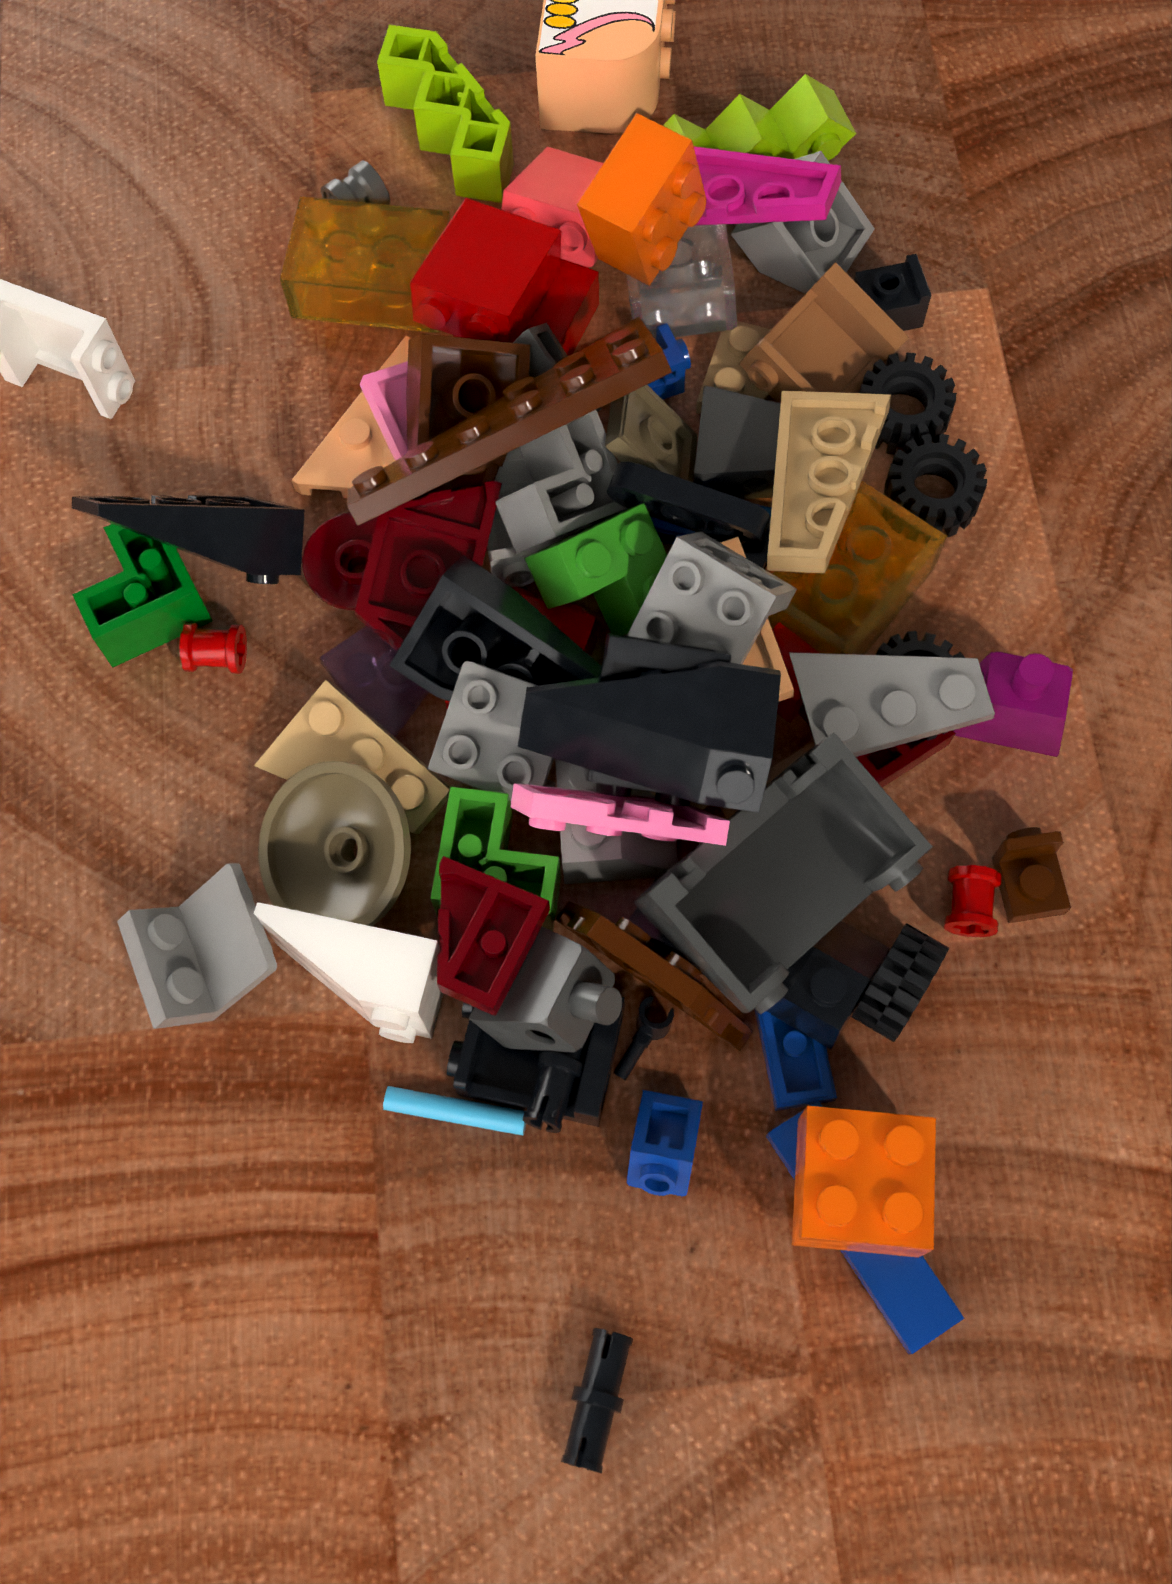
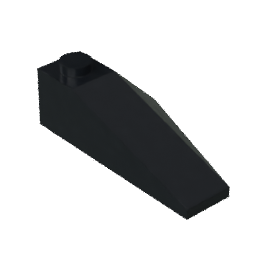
(227, 530)
(486, 623)

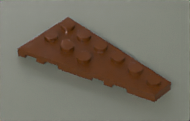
(526, 412)

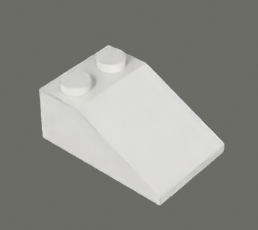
(372, 969)

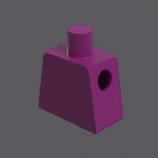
(1027, 700)

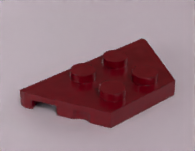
(414, 550)

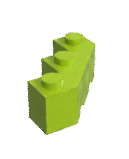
(448, 110)
(797, 125)

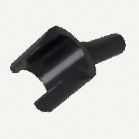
(644, 1035)

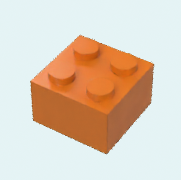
(643, 199)
(865, 1182)

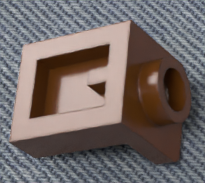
(1031, 875)

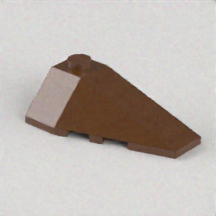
(453, 381)

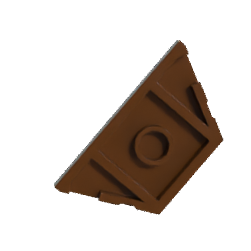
(669, 977)

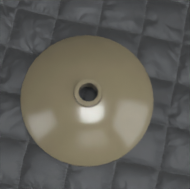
(312, 837)

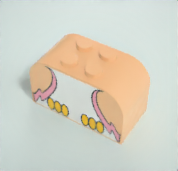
(601, 62)

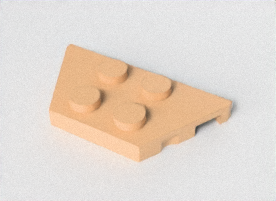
(350, 446)

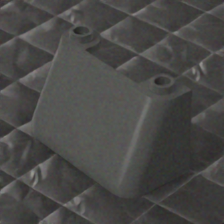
(785, 874)

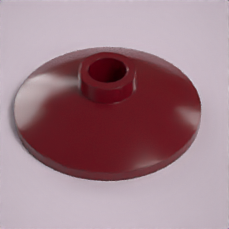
(332, 555)

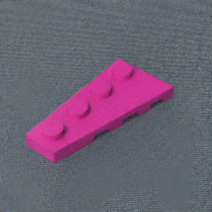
(764, 188)

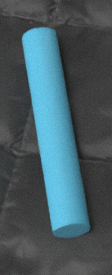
(454, 1110)

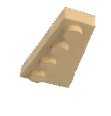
(818, 470)

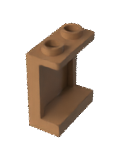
(824, 341)

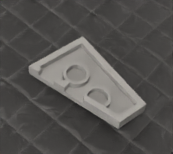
(889, 699)

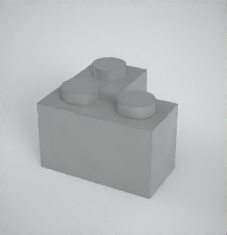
(569, 484)

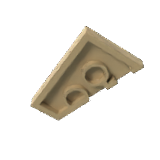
(341, 731)

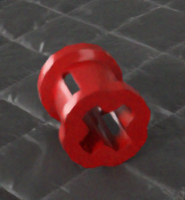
(213, 647)
(972, 901)

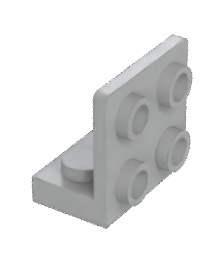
(710, 598)
(483, 734)
(200, 954)

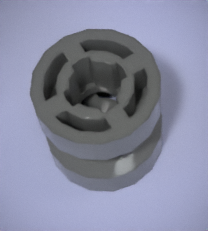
(360, 186)

